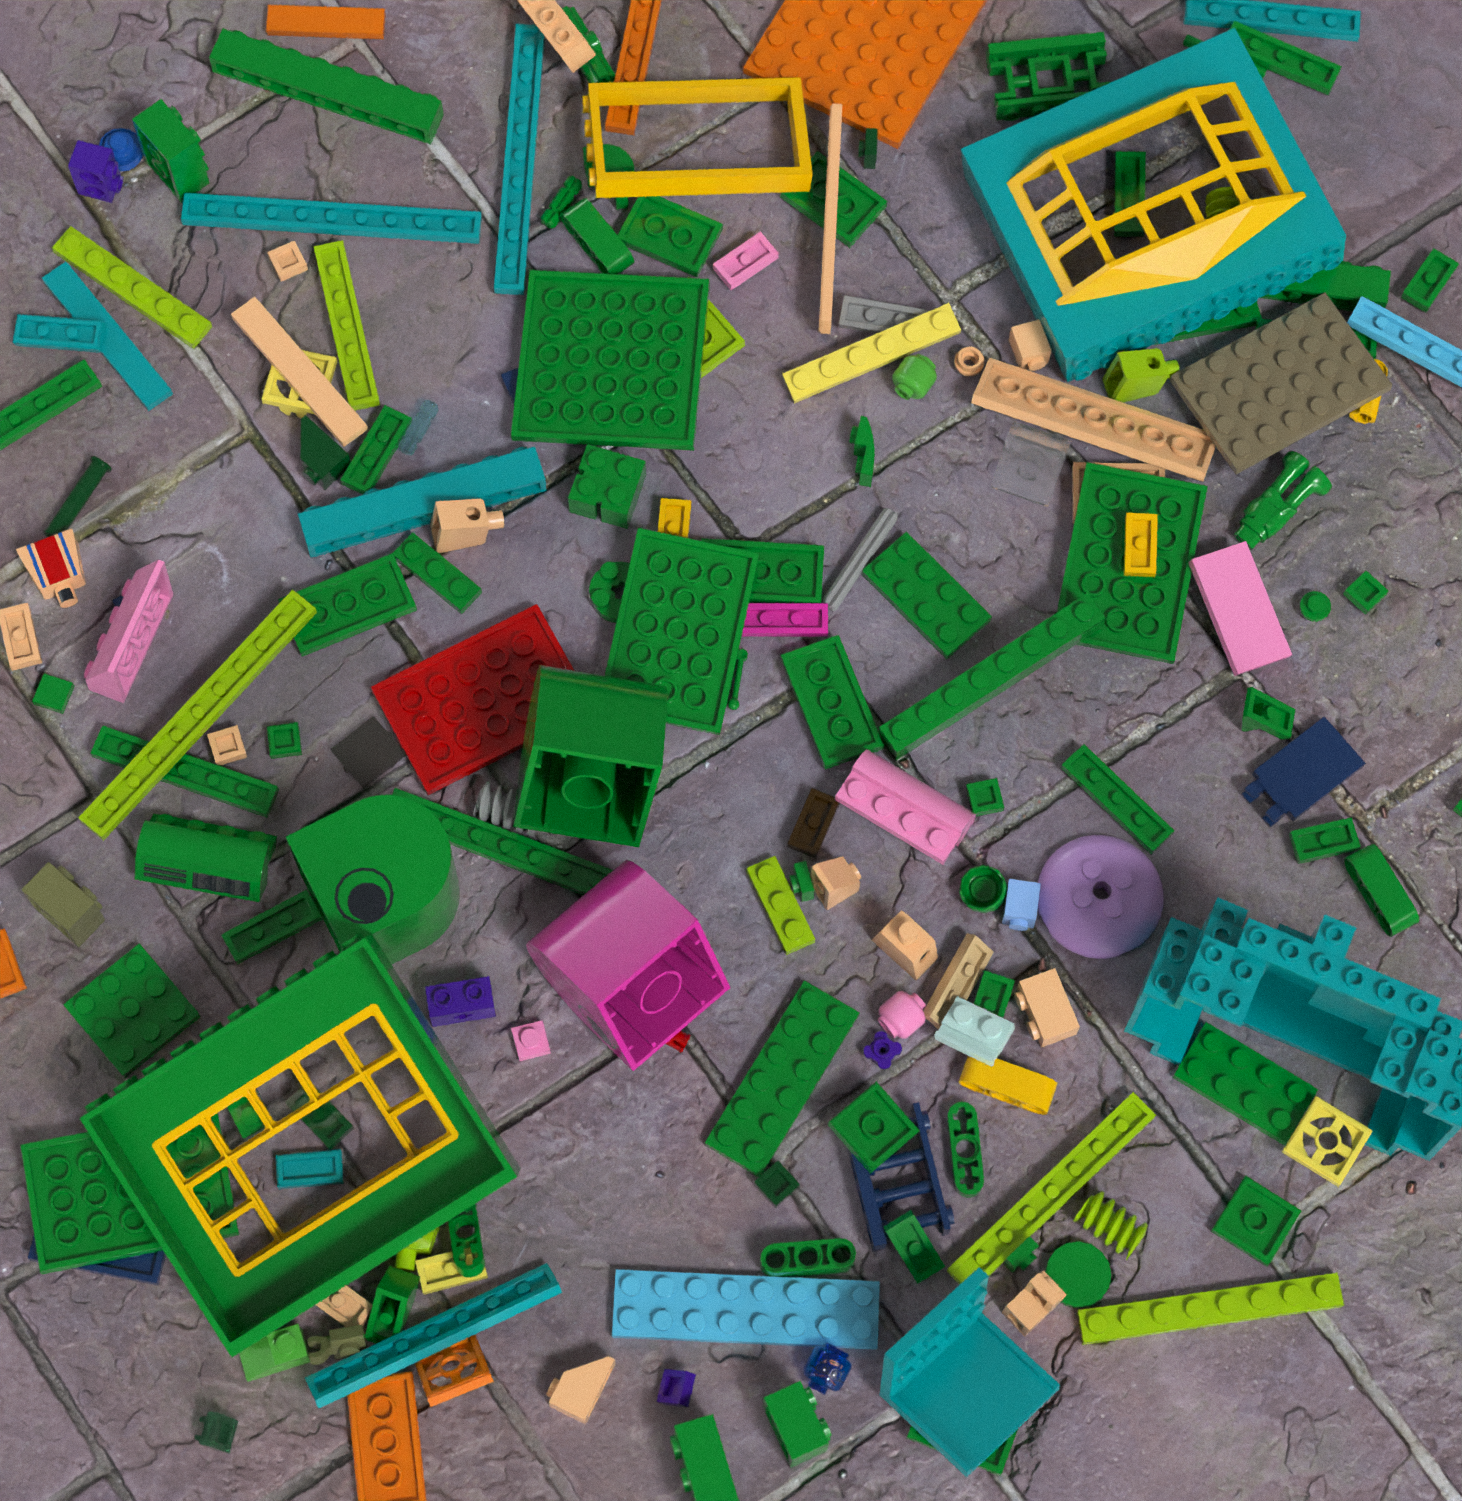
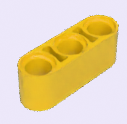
(1009, 1084)

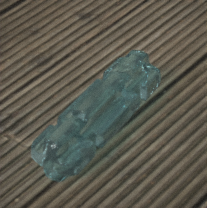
(418, 427)

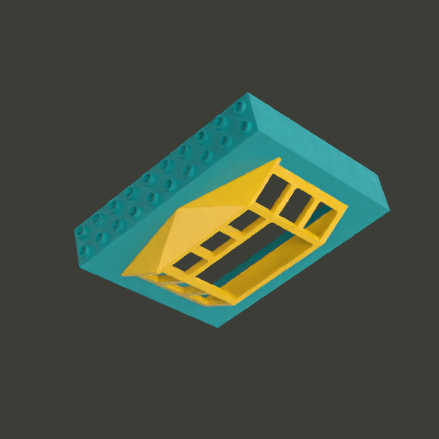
(1173, 279)

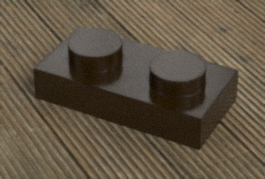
(813, 823)

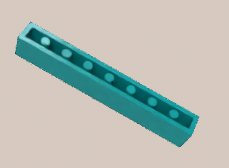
(412, 503)

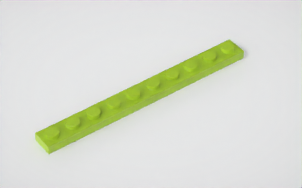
(197, 715)

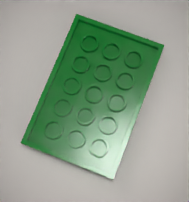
(1139, 611)
(683, 623)
(85, 1213)

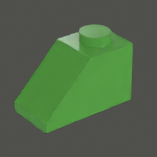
(275, 1353)

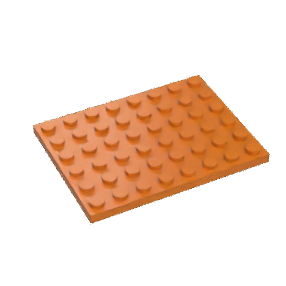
(866, 55)

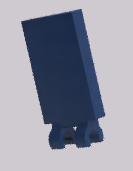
(1304, 772)

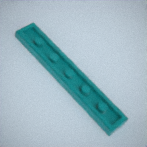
(1275, 18)
(117, 346)

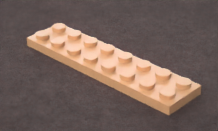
(1094, 419)

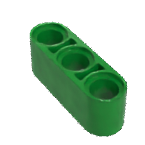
(597, 238)
(1381, 890)
(821, 1248)

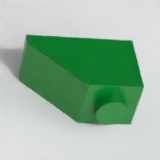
(391, 1304)

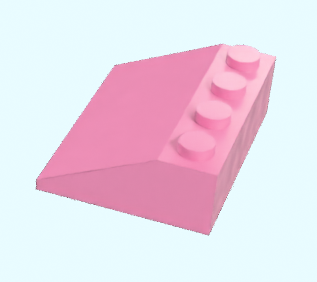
(130, 632)

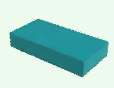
(309, 1169)

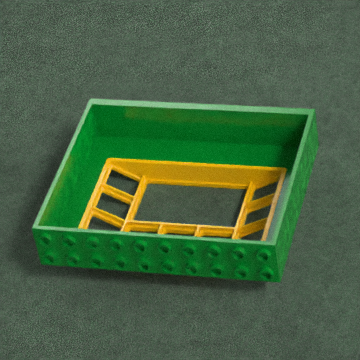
(355, 1231)

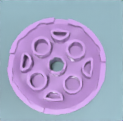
(1092, 924)

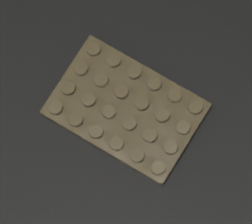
(1280, 383)

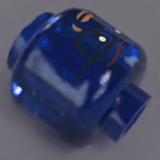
(827, 1368)

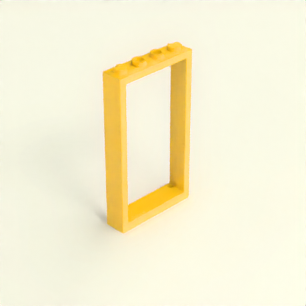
(704, 180)

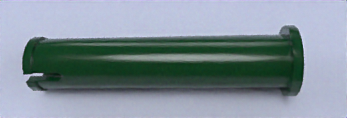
(78, 496)

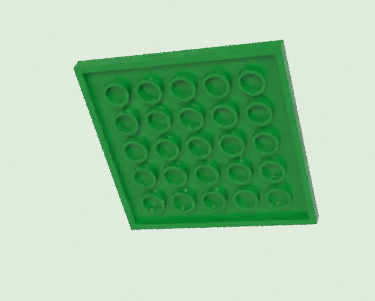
(611, 360)

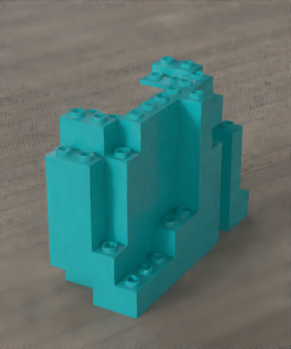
(1318, 1003)

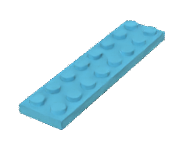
(745, 1309)

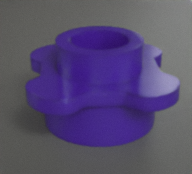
(881, 1040)

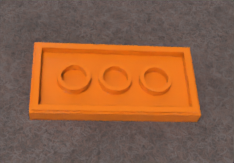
(387, 1440)

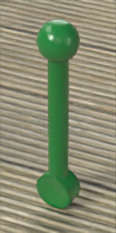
(733, 703)

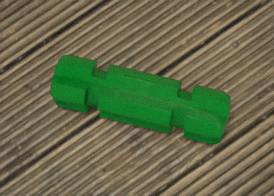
(561, 201)

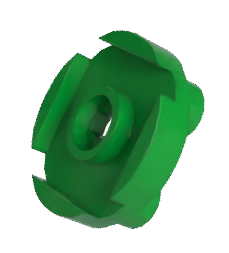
(600, 590)

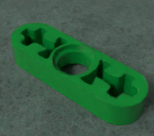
(971, 1125)
(474, 1242)

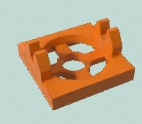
(459, 1386)

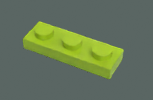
(780, 905)

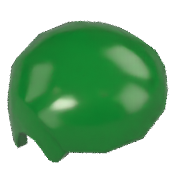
(983, 889)

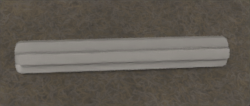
(860, 559)

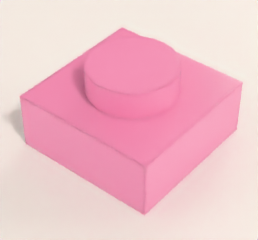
(531, 1040)

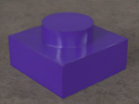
(676, 1388)

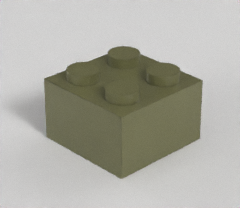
(63, 904)

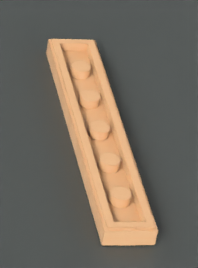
(299, 371)

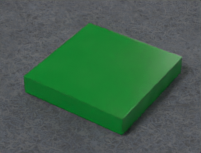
(873, 1127)
(1256, 1221)

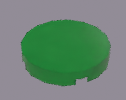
(1080, 1273)

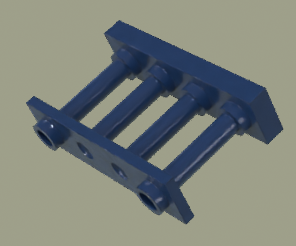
(872, 1199)

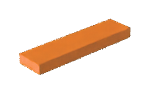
(325, 22)

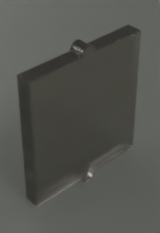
(368, 752)

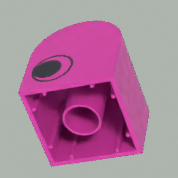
(630, 963)

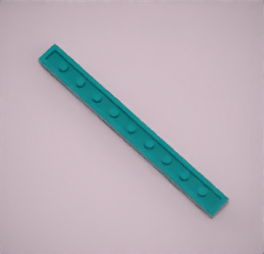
(519, 161)
(331, 218)

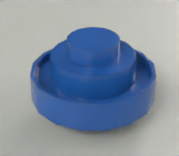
(124, 146)

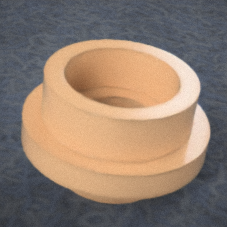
(972, 354)

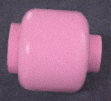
(902, 1014)

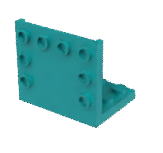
(963, 1378)

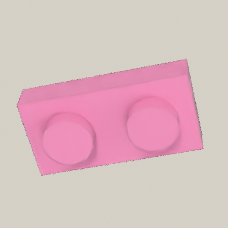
(745, 261)

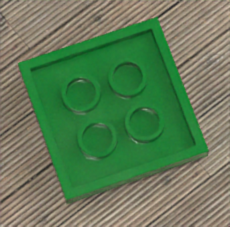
(132, 1010)

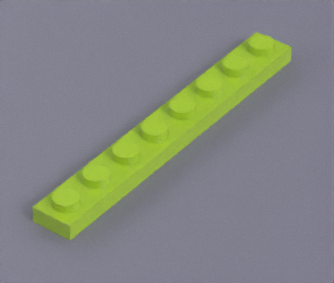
(1054, 1189)
(1210, 1308)

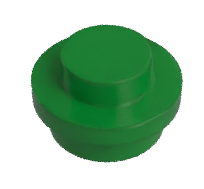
(1315, 606)

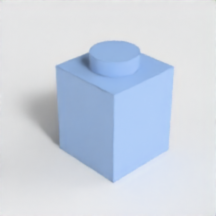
(1021, 904)

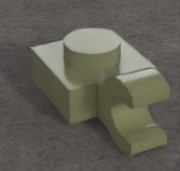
(340, 1342)

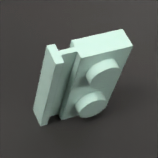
(974, 1031)

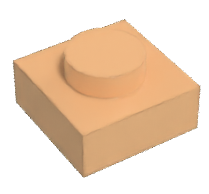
(287, 261)
(227, 745)

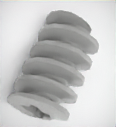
(498, 807)

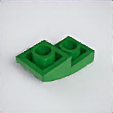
(863, 443)

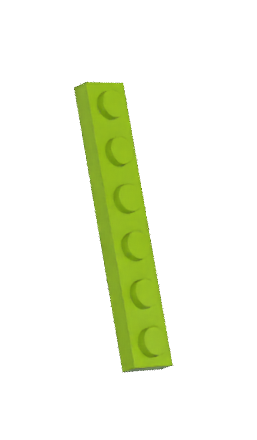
(132, 287)
(346, 325)

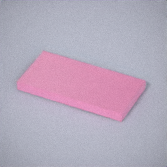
(1240, 608)

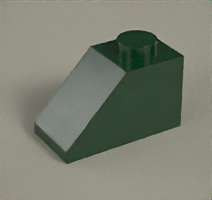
(320, 455)

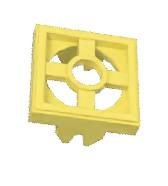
(274, 397)
(1322, 1109)

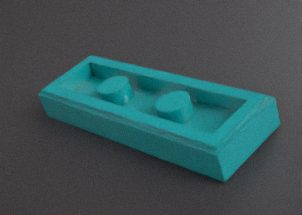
(59, 333)

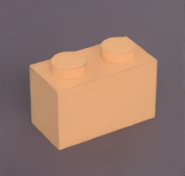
(1046, 1008)

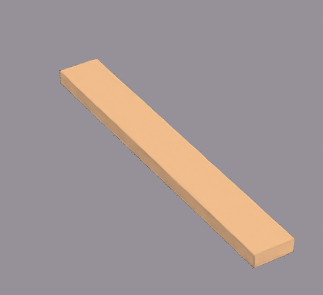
(830, 219)

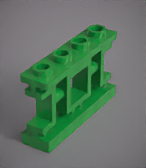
(1043, 55)

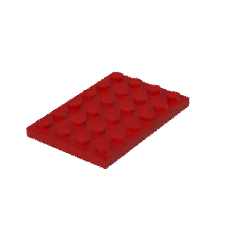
(470, 698)

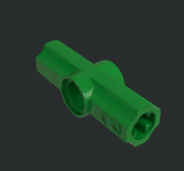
(596, 69)

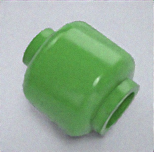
(914, 377)

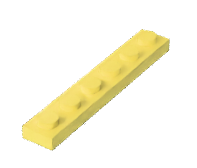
(871, 353)

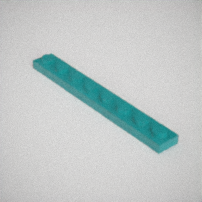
(433, 1335)

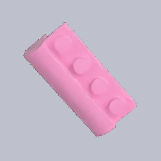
(905, 806)

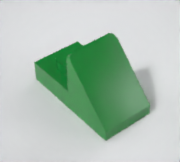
(1267, 714)

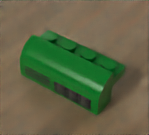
(204, 857)

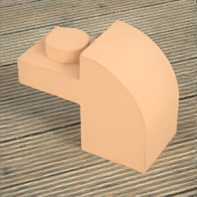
(1034, 1303)

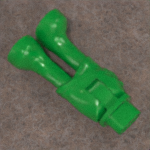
(1269, 511)

